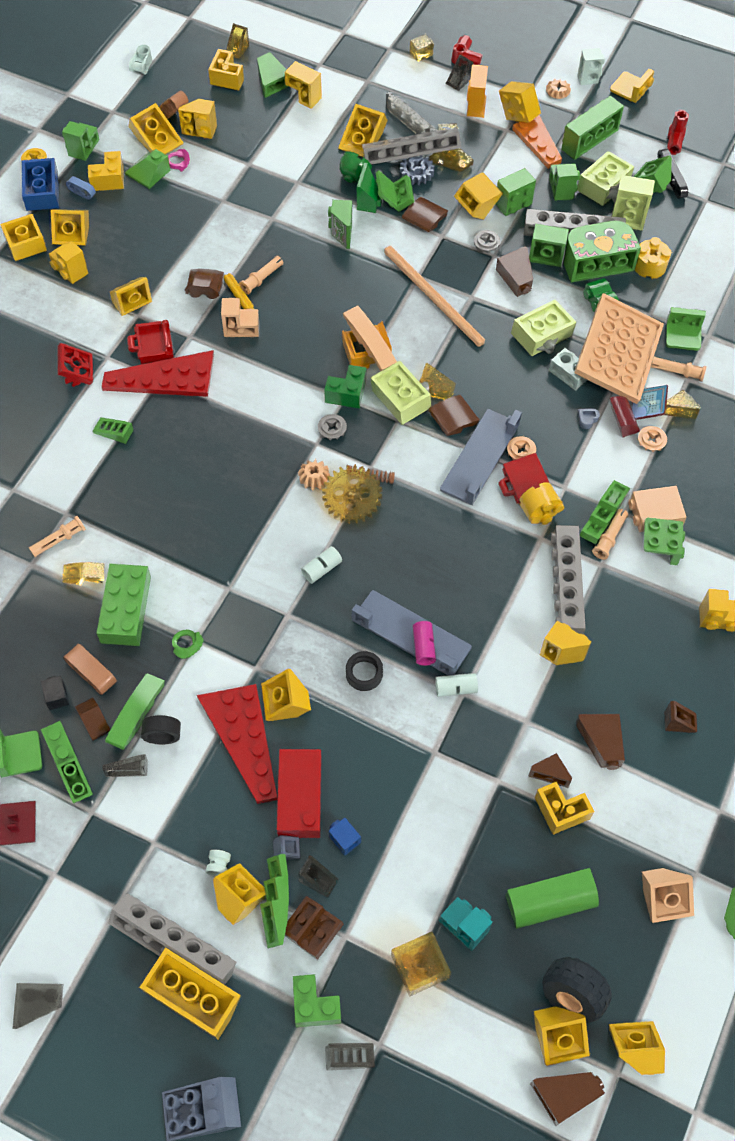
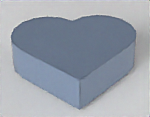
(587, 417)

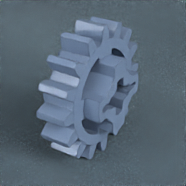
(417, 169)

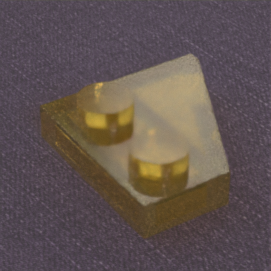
(453, 159)
(439, 384)

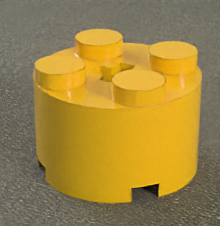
(653, 258)
(541, 504)

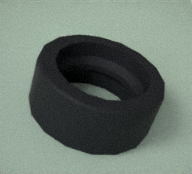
(364, 656)
(160, 729)

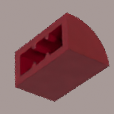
(624, 416)

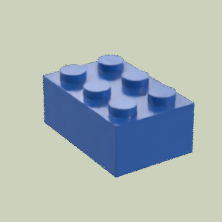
(40, 184)

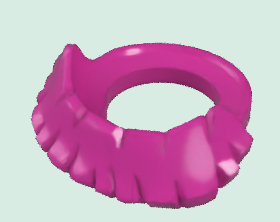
(184, 164)

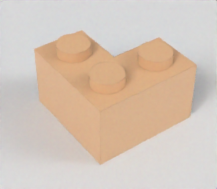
(239, 321)

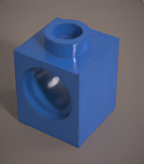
(344, 836)

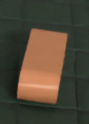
(173, 103)
(90, 669)

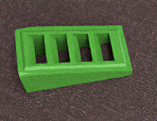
(122, 437)

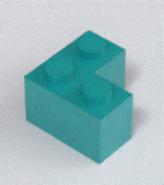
(466, 924)

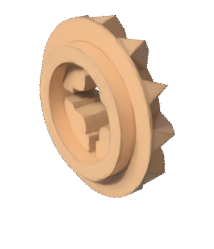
(552, 89)
(653, 432)
(519, 443)

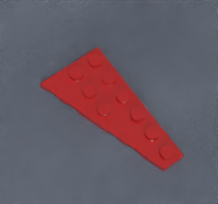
(175, 376)
(241, 728)

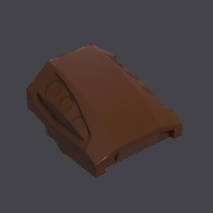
(204, 282)

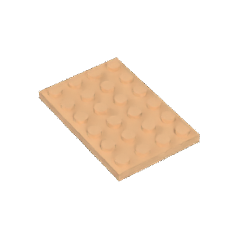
(619, 348)

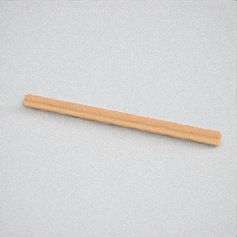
(434, 296)

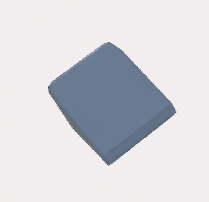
(288, 846)

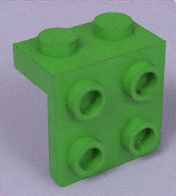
(396, 194)
(684, 328)
(664, 537)
(20, 753)

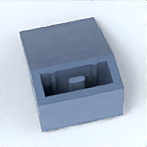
(201, 1108)

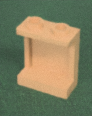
(656, 503)

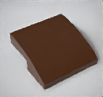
(424, 214)
(453, 415)
(312, 927)

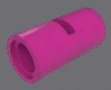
(424, 643)

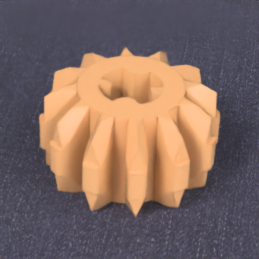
(313, 474)

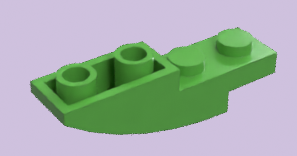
(67, 762)

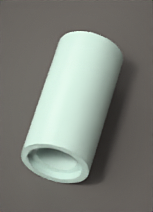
(321, 564)
(456, 684)

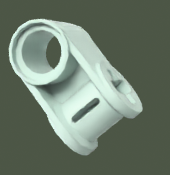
(141, 59)

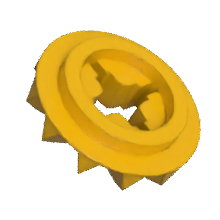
(34, 153)

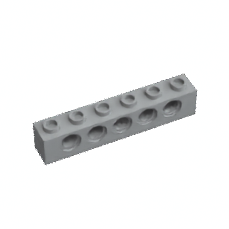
(412, 146)
(562, 220)
(568, 537)
(157, 932)

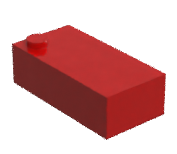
(299, 793)

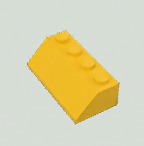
(191, 993)

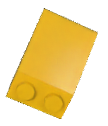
(362, 128)
(154, 130)

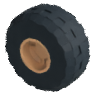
(577, 988)

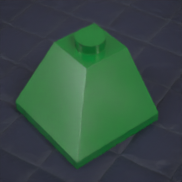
(367, 191)

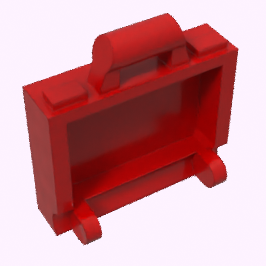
(153, 341)
(522, 475)

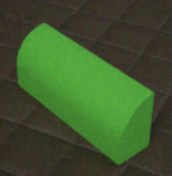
(552, 898)

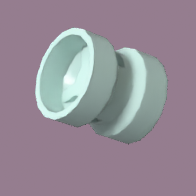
(218, 862)

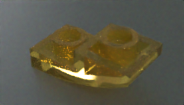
(83, 571)

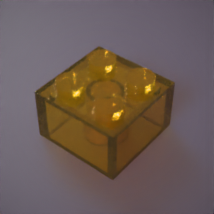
(420, 963)

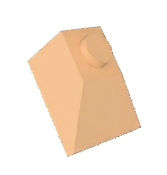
(668, 894)

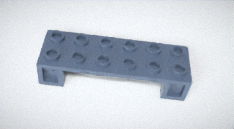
(480, 455)
(396, 626)

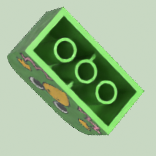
(600, 250)

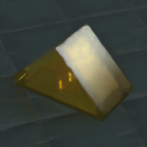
(238, 40)
(682, 406)

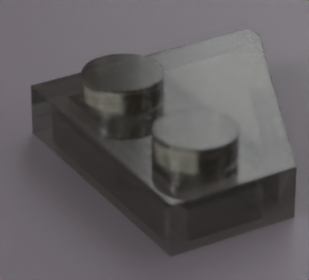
(35, 1001)

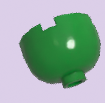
(351, 166)

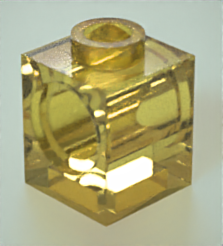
(421, 47)

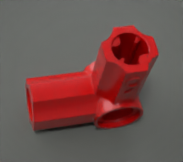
(462, 48)
(677, 132)

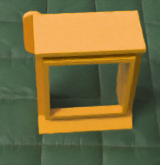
(476, 91)
(362, 358)

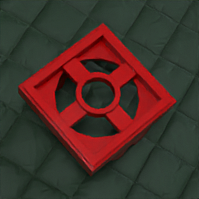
(64, 354)

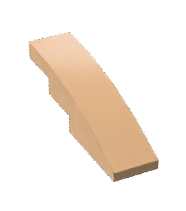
(369, 337)

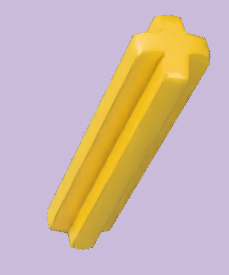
(237, 291)

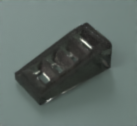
(127, 767)
(349, 1047)

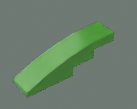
(604, 512)
(134, 711)
(275, 910)

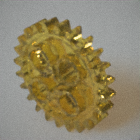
(341, 482)

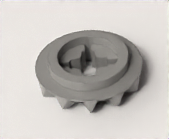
(483, 236)
(332, 420)

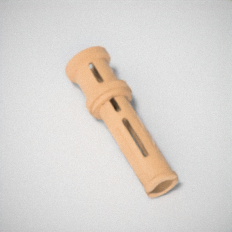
(255, 278)
(687, 370)
(65, 532)
(607, 540)

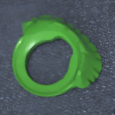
(183, 653)

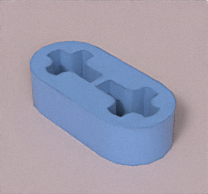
(80, 188)

